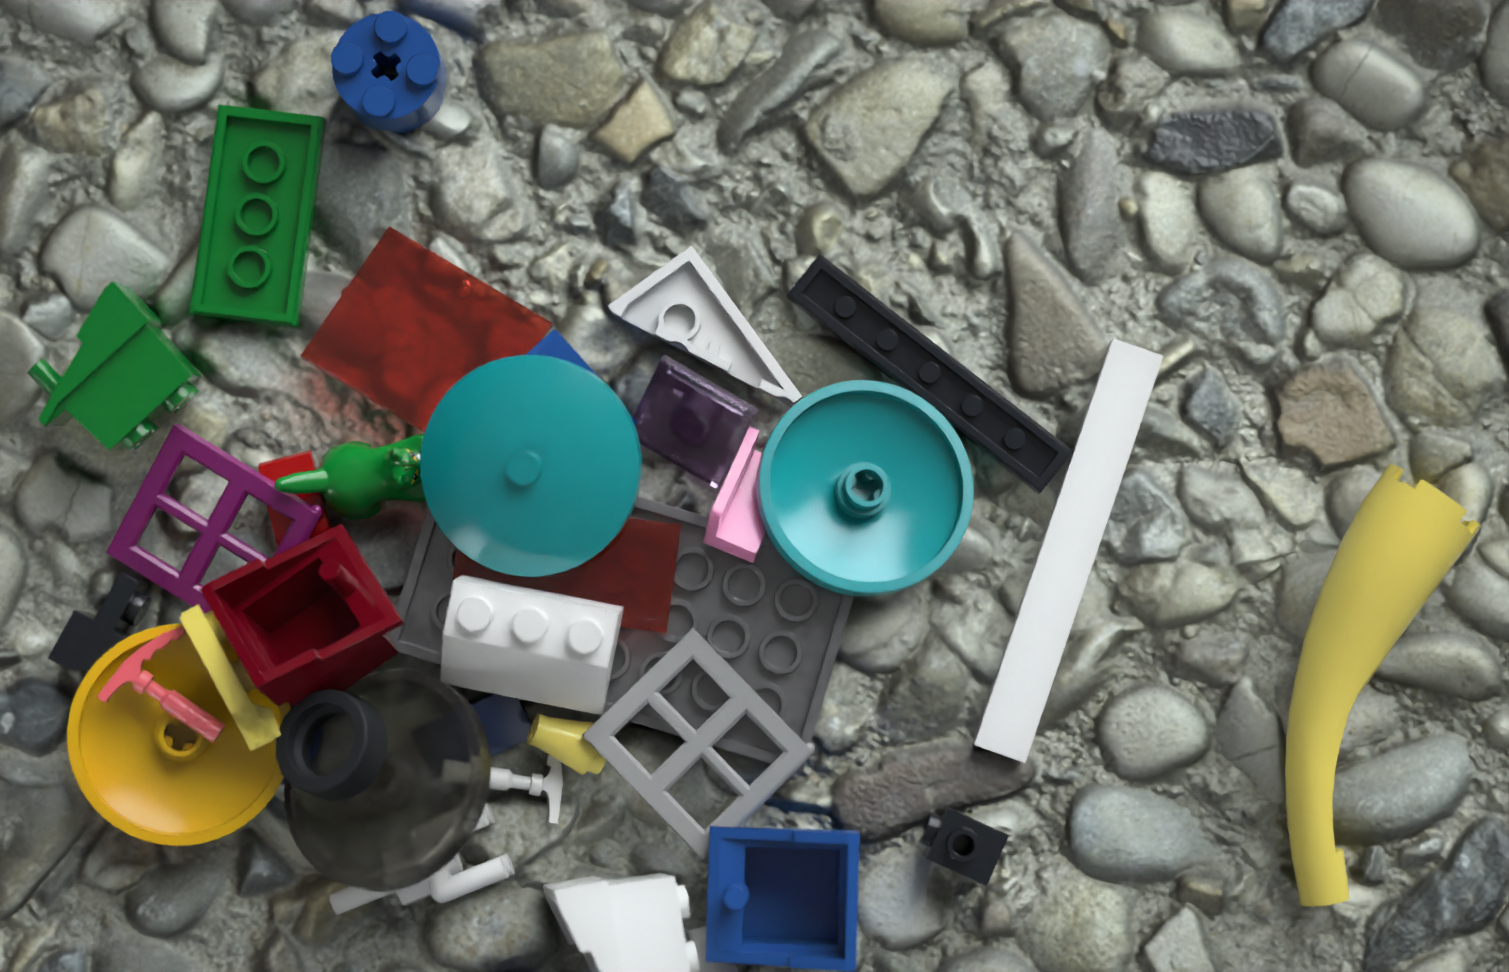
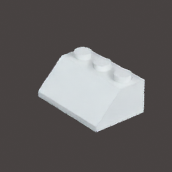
(529, 644)

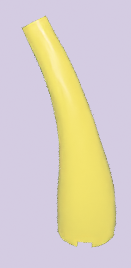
(1373, 590)

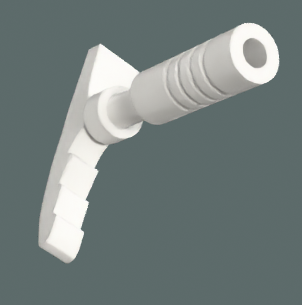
(551, 784)

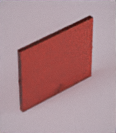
(417, 328)

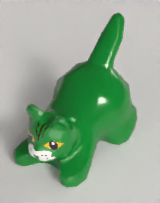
(359, 477)

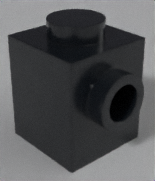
(962, 844)

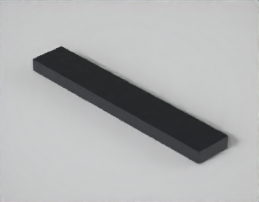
(929, 372)

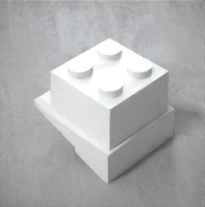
(625, 922)

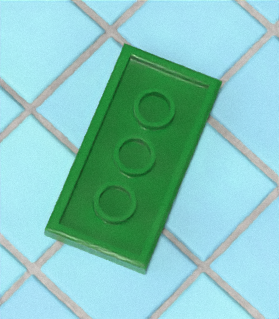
(258, 216)

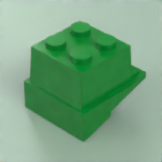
(119, 375)

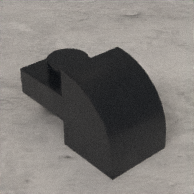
(91, 635)

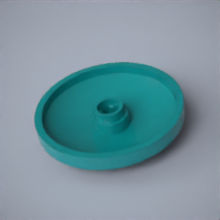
(531, 465)
(864, 488)

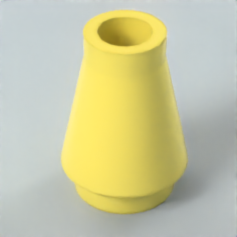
(565, 743)

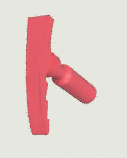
(170, 700)

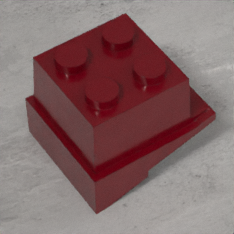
(306, 617)

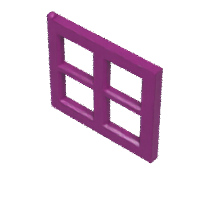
(213, 531)

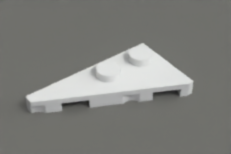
(695, 314)

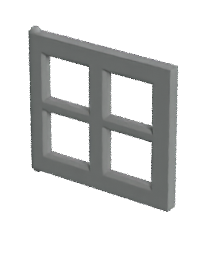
(698, 743)

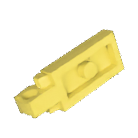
(231, 679)

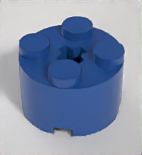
(382, 43)

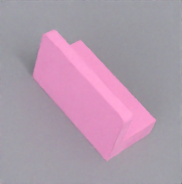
(735, 516)

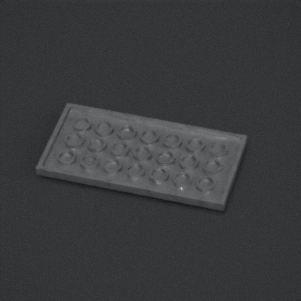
(756, 615)

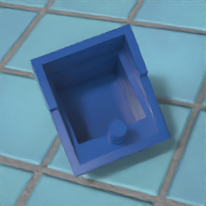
(783, 897)

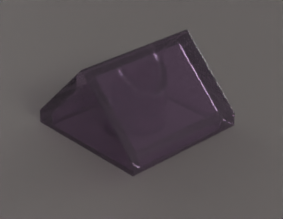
(692, 421)

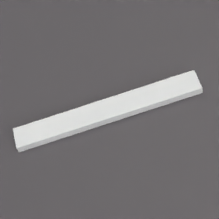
(1067, 550)

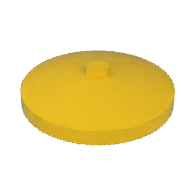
(153, 770)

